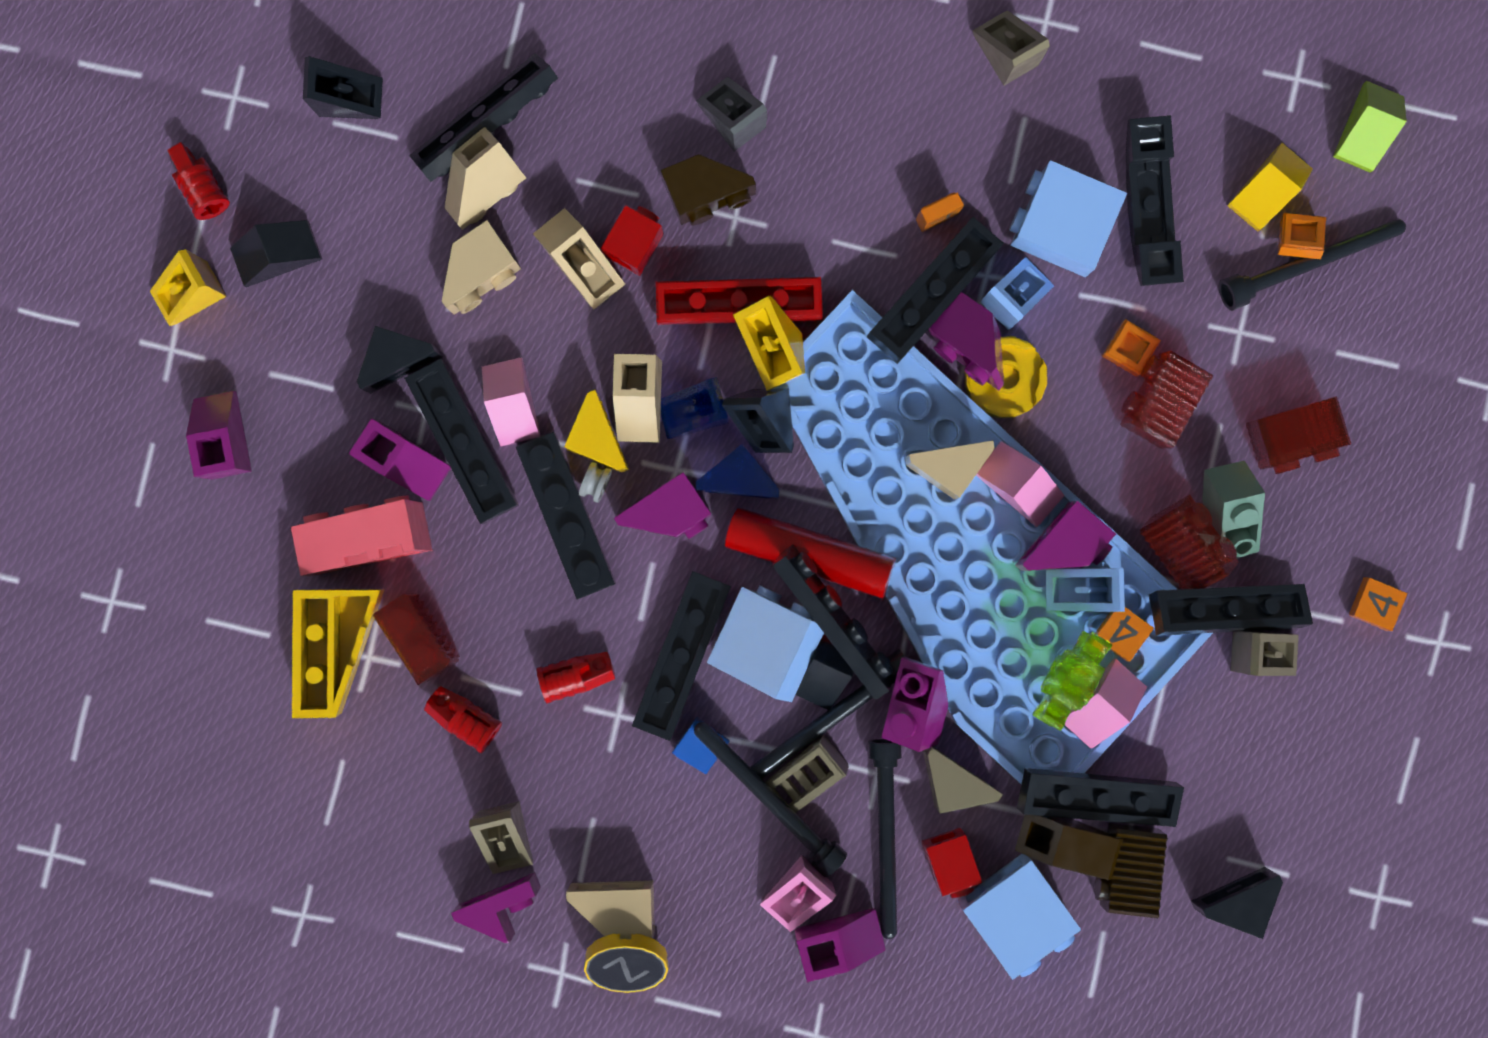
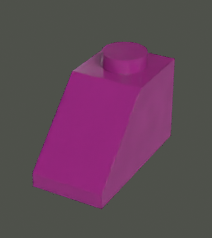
(668, 511)
(1069, 541)

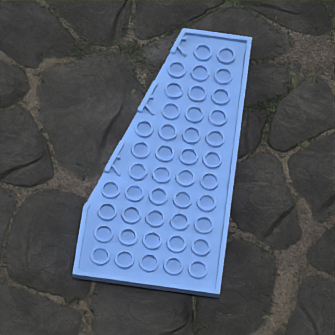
(958, 556)

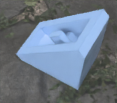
(1016, 293)
(1085, 590)

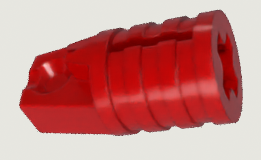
(197, 183)
(574, 676)
(462, 718)

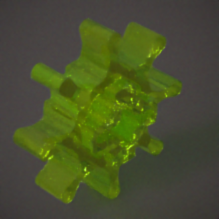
(1072, 680)

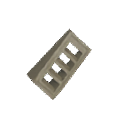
(831, 757)

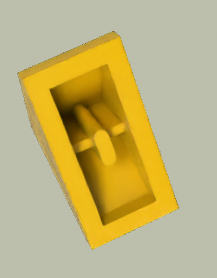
(1271, 187)
(186, 287)
(772, 342)
(594, 436)

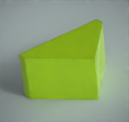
(1371, 127)

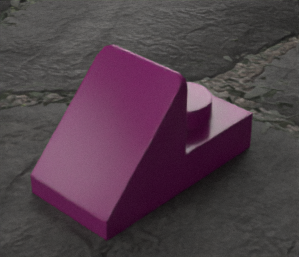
(488, 911)

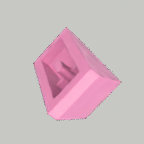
(509, 402)
(1020, 483)
(1109, 708)
(798, 895)

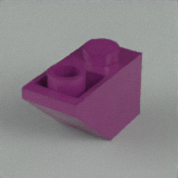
(971, 337)
(217, 437)
(400, 459)
(916, 706)
(839, 944)

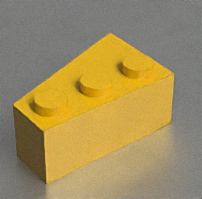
(328, 646)

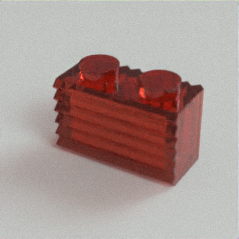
(1165, 399)
(1298, 434)
(1190, 544)
(416, 637)

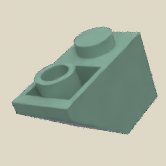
(1235, 505)

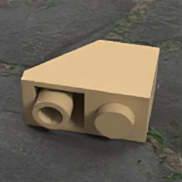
(479, 178)
(475, 267)
(637, 397)

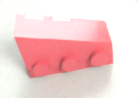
(361, 536)

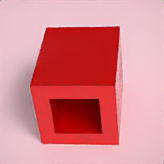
(633, 239)
(952, 863)

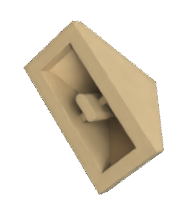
(951, 467)

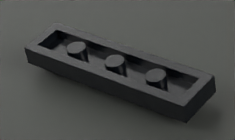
(490, 111)
(934, 290)
(461, 441)
(565, 515)
(826, 609)
(1230, 609)
(681, 656)
(1099, 797)

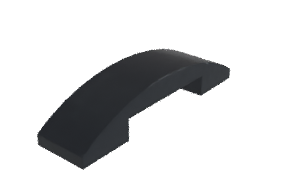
(1150, 201)

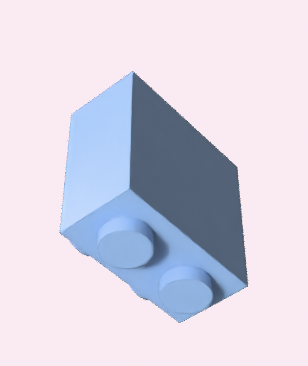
(1066, 218)
(766, 643)
(1019, 917)

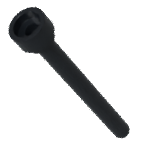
(1239, 290)
(820, 725)
(885, 758)
(826, 855)

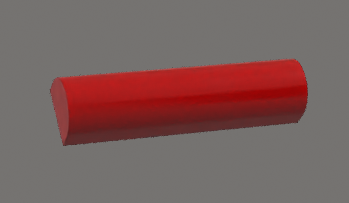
(719, 299)
(833, 558)

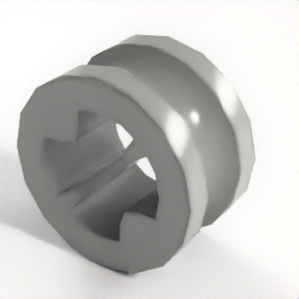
(595, 482)

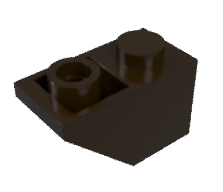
(704, 186)
(1069, 845)

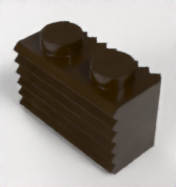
(1137, 873)

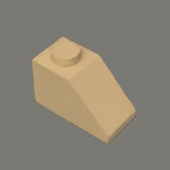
(579, 258)
(616, 906)

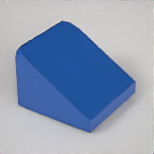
(693, 751)

